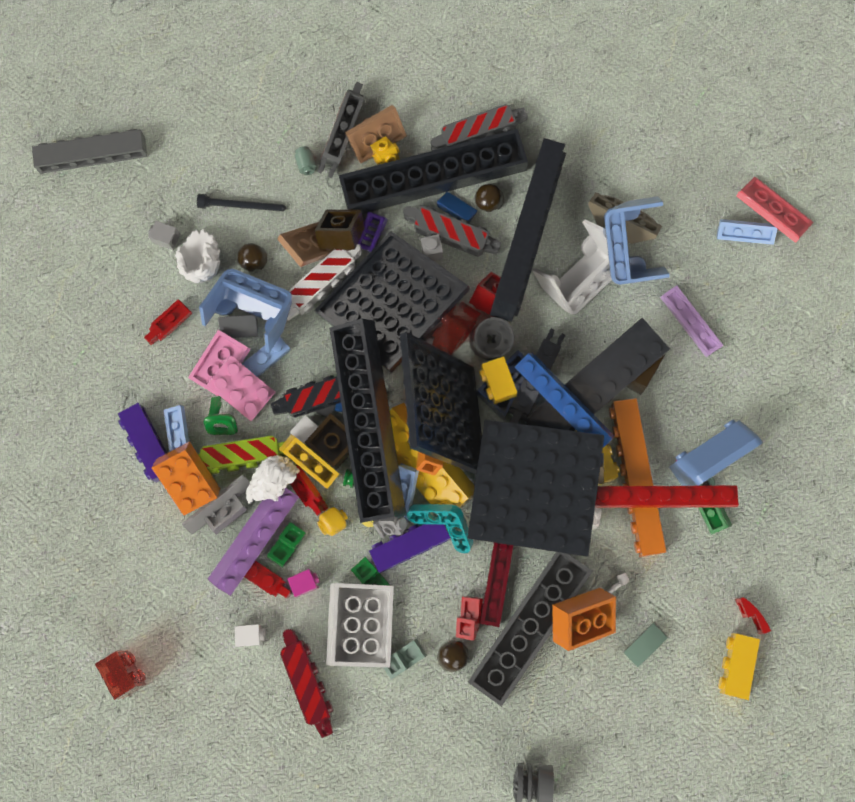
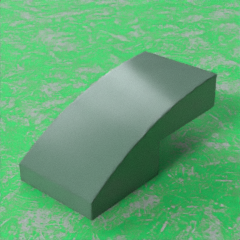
(645, 644)
(405, 658)

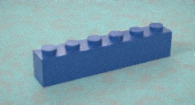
(561, 397)

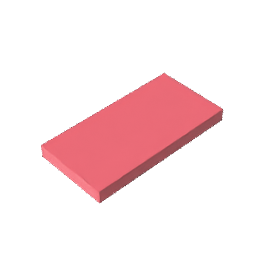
(774, 209)

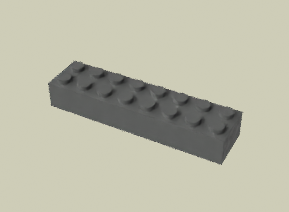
(528, 628)

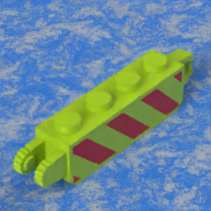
(239, 454)

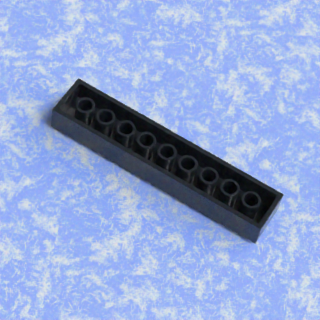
(434, 172)
(529, 231)
(367, 421)

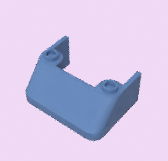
(622, 267)
(251, 295)
(715, 454)

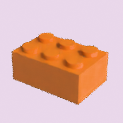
(186, 478)
(584, 619)

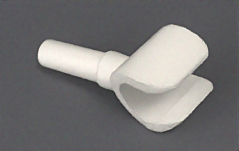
(623, 579)

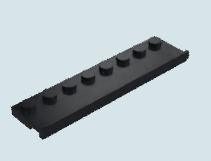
(607, 374)

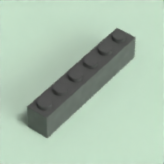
(89, 151)

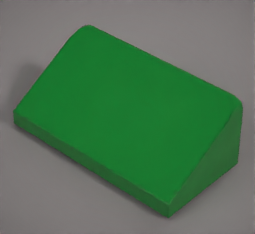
(715, 518)

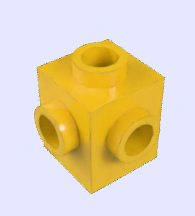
(384, 151)

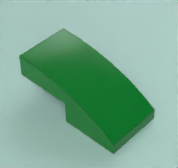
(286, 545)
(368, 573)

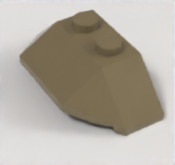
(638, 230)

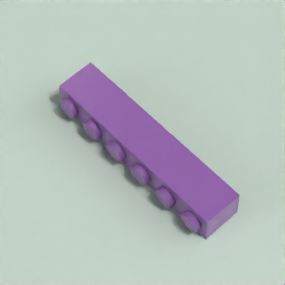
(251, 542)

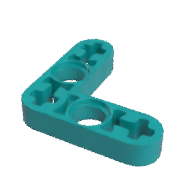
(450, 516)

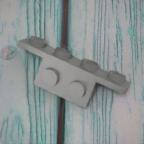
(220, 511)

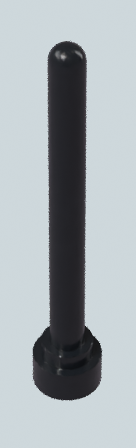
(205, 201)

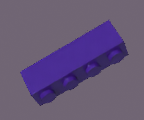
(143, 437)
(407, 546)

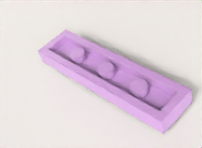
(691, 321)

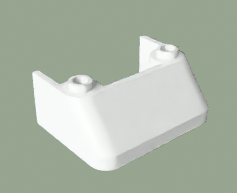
(585, 277)

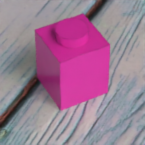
(303, 583)

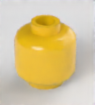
(332, 521)

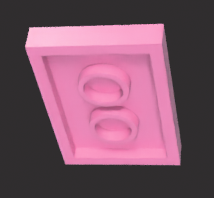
(215, 356)
(240, 388)

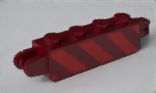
(306, 684)

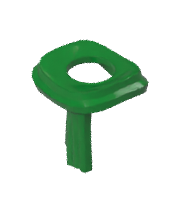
(216, 418)

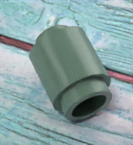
(305, 160)

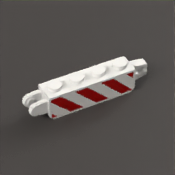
(321, 279)

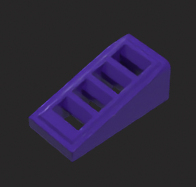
(371, 216)

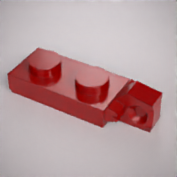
(167, 322)
(308, 493)
(267, 580)

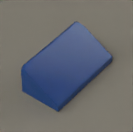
(456, 207)

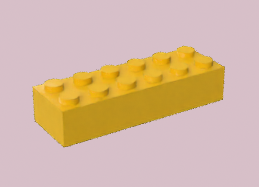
(450, 482)

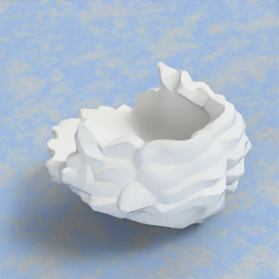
(198, 257)
(271, 479)

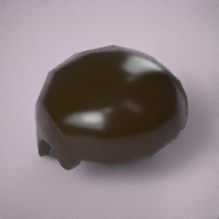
(489, 198)
(252, 257)
(453, 656)

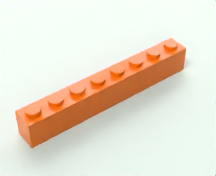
(637, 472)

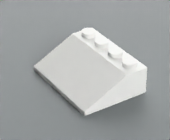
(359, 625)

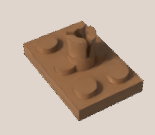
(373, 129)
(303, 245)

